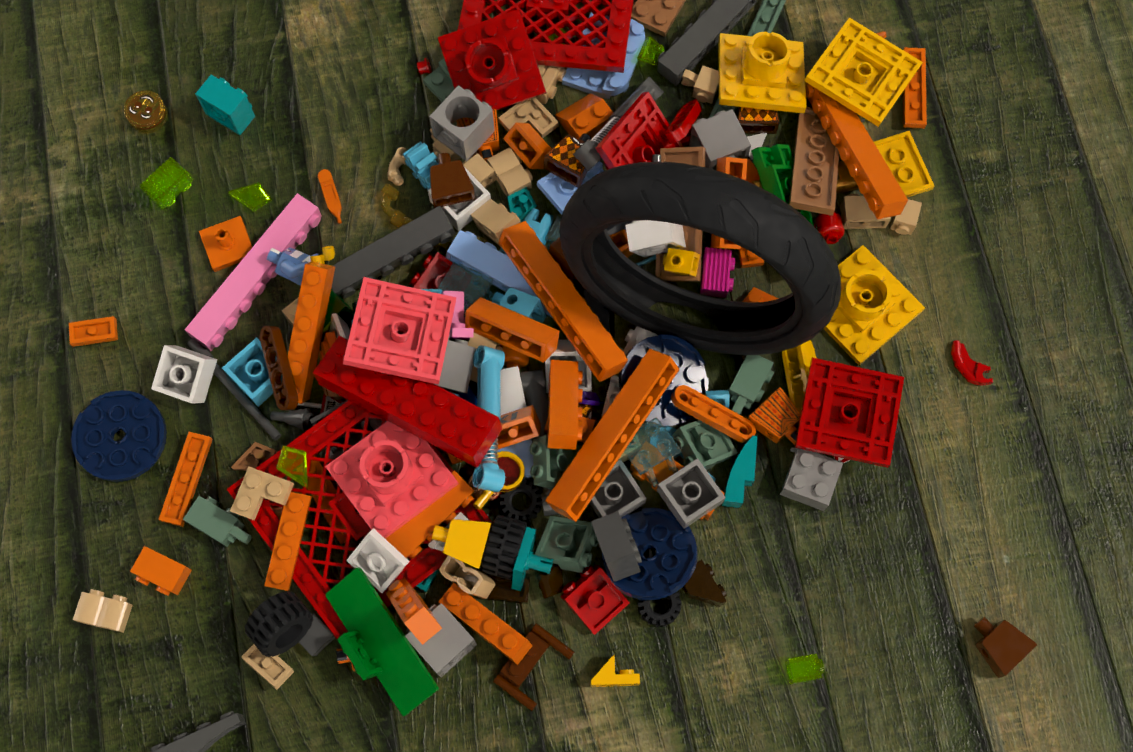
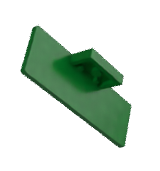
(378, 644)

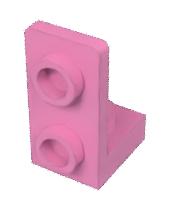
(458, 326)

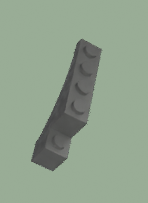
(205, 735)

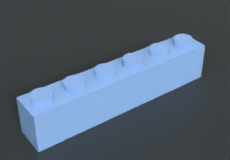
(488, 261)

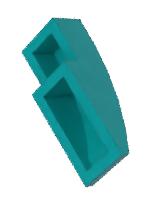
(741, 475)

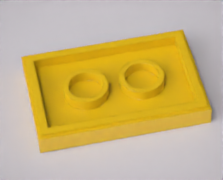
(905, 163)

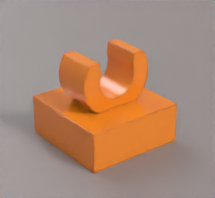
(749, 259)

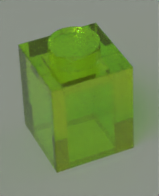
(804, 669)

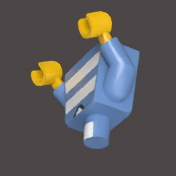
(292, 262)

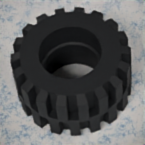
(503, 546)
(278, 623)

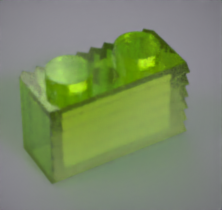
(166, 183)

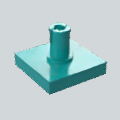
(527, 560)

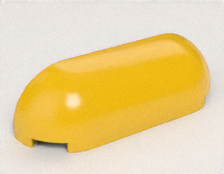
(796, 368)

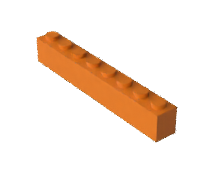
(859, 154)
(563, 301)
(612, 435)

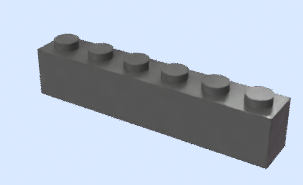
(701, 37)
(392, 251)

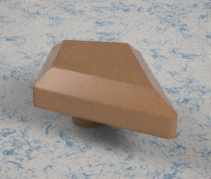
(253, 457)

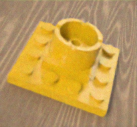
(863, 71)
(761, 72)
(870, 306)

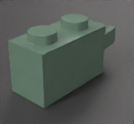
(749, 381)
(215, 522)

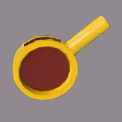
(514, 475)

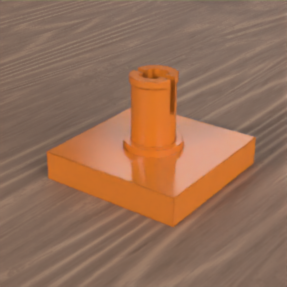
(226, 243)

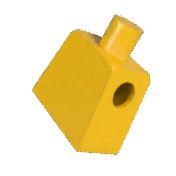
(464, 540)

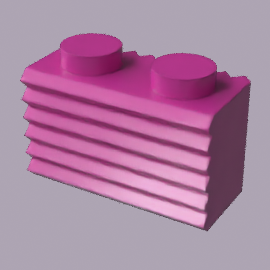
(716, 272)

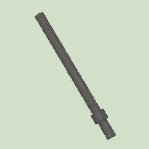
(237, 392)

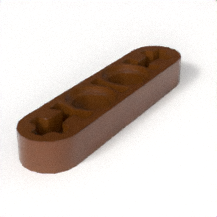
(284, 392)

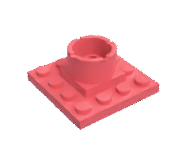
(400, 330)
(391, 477)

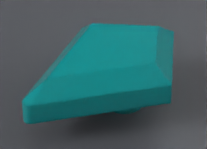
(521, 203)

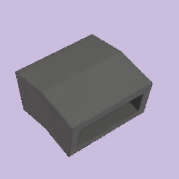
(317, 637)

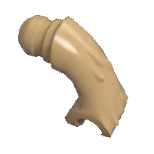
(393, 170)

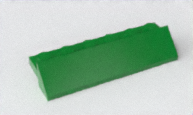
(775, 172)

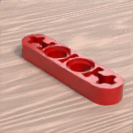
(683, 121)

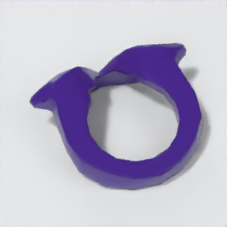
(593, 399)

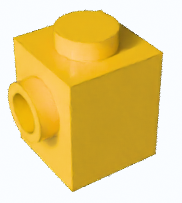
(681, 262)

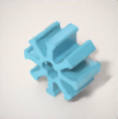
(420, 161)

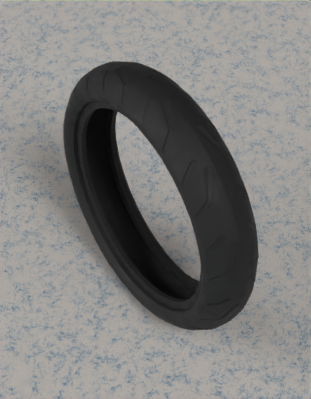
(718, 206)

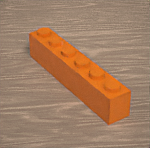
(309, 325)

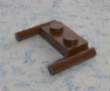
(514, 675)

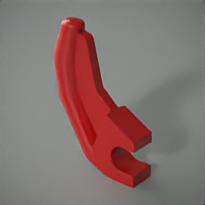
(967, 367)

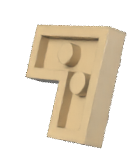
(530, 112)
(256, 487)
(271, 668)

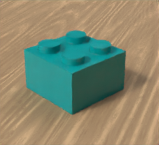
(225, 104)

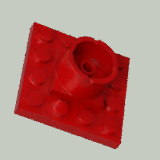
(514, 69)
(636, 135)
(865, 396)

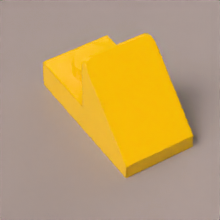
(607, 678)

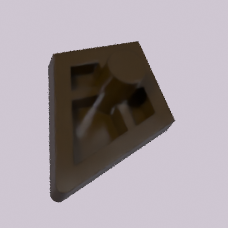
(551, 583)

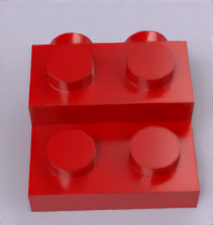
(434, 272)
(594, 598)

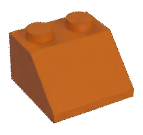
(585, 116)

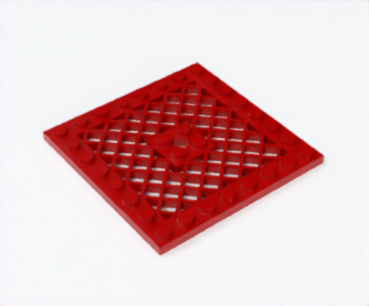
(604, 56)
(305, 573)

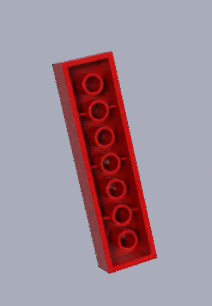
(413, 406)

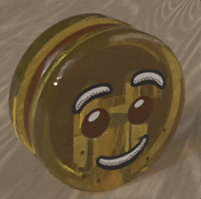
(145, 111)

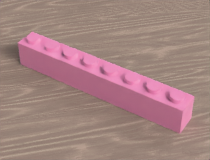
(252, 273)

